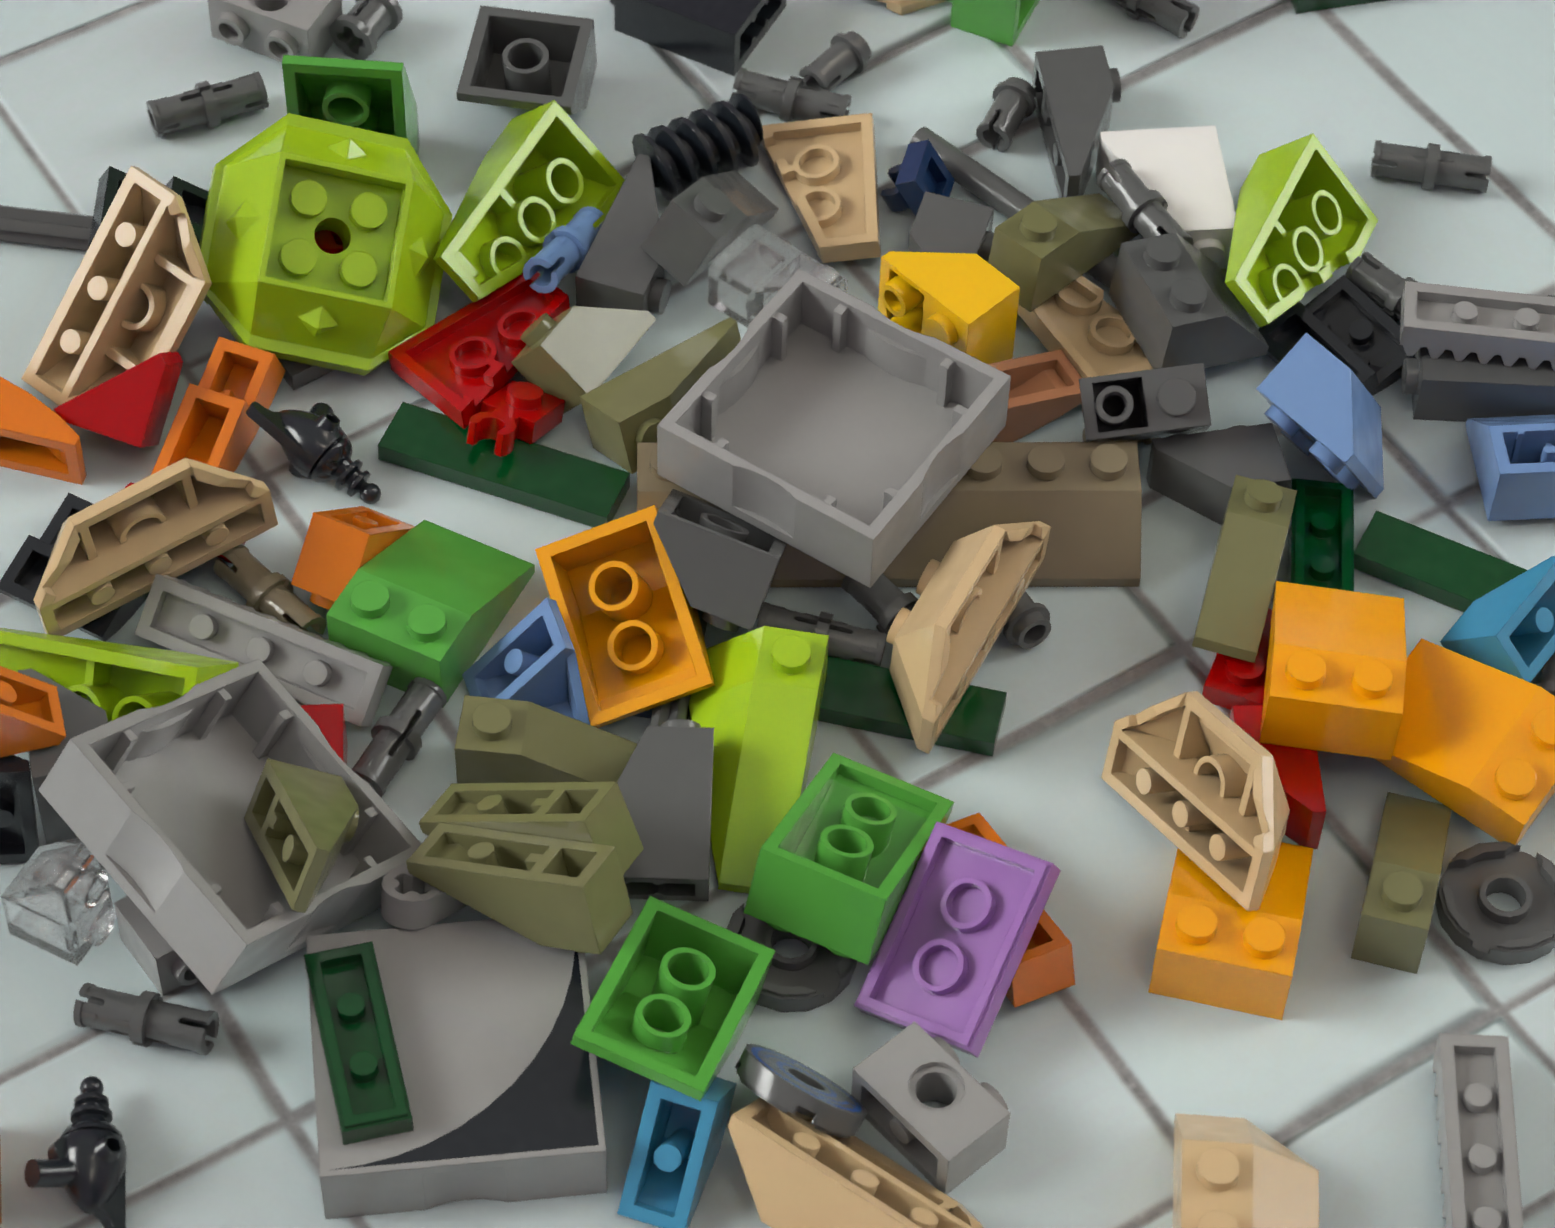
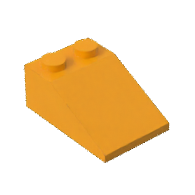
(626, 618)
(1334, 671)
(1476, 740)
(1223, 953)

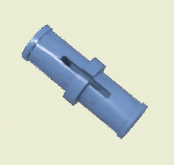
(563, 250)

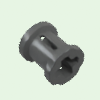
(363, 25)

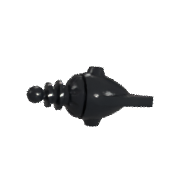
(316, 447)
(87, 1159)

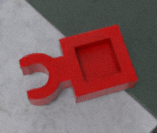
(515, 412)

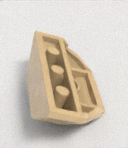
(128, 294)
(145, 530)
(959, 619)
(1203, 790)
(1239, 1177)
(831, 1181)

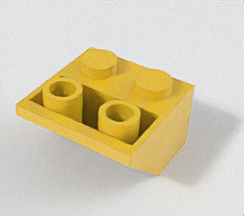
(951, 299)

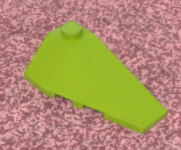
(523, 190)
(1293, 228)
(109, 673)
(763, 738)

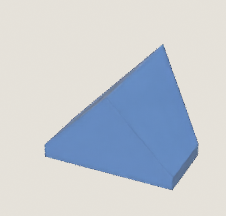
(533, 665)

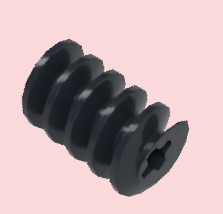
(701, 143)

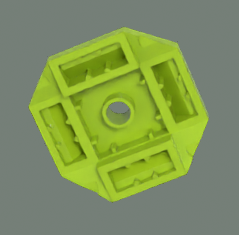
(285, 291)

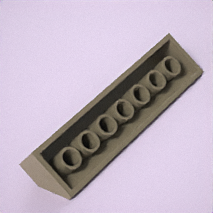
(1078, 488)

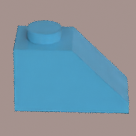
(1511, 624)
(675, 1153)

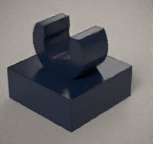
(919, 173)

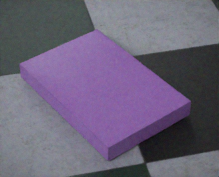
(957, 937)

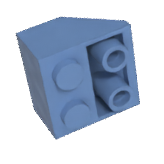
(1327, 414)
(1515, 465)

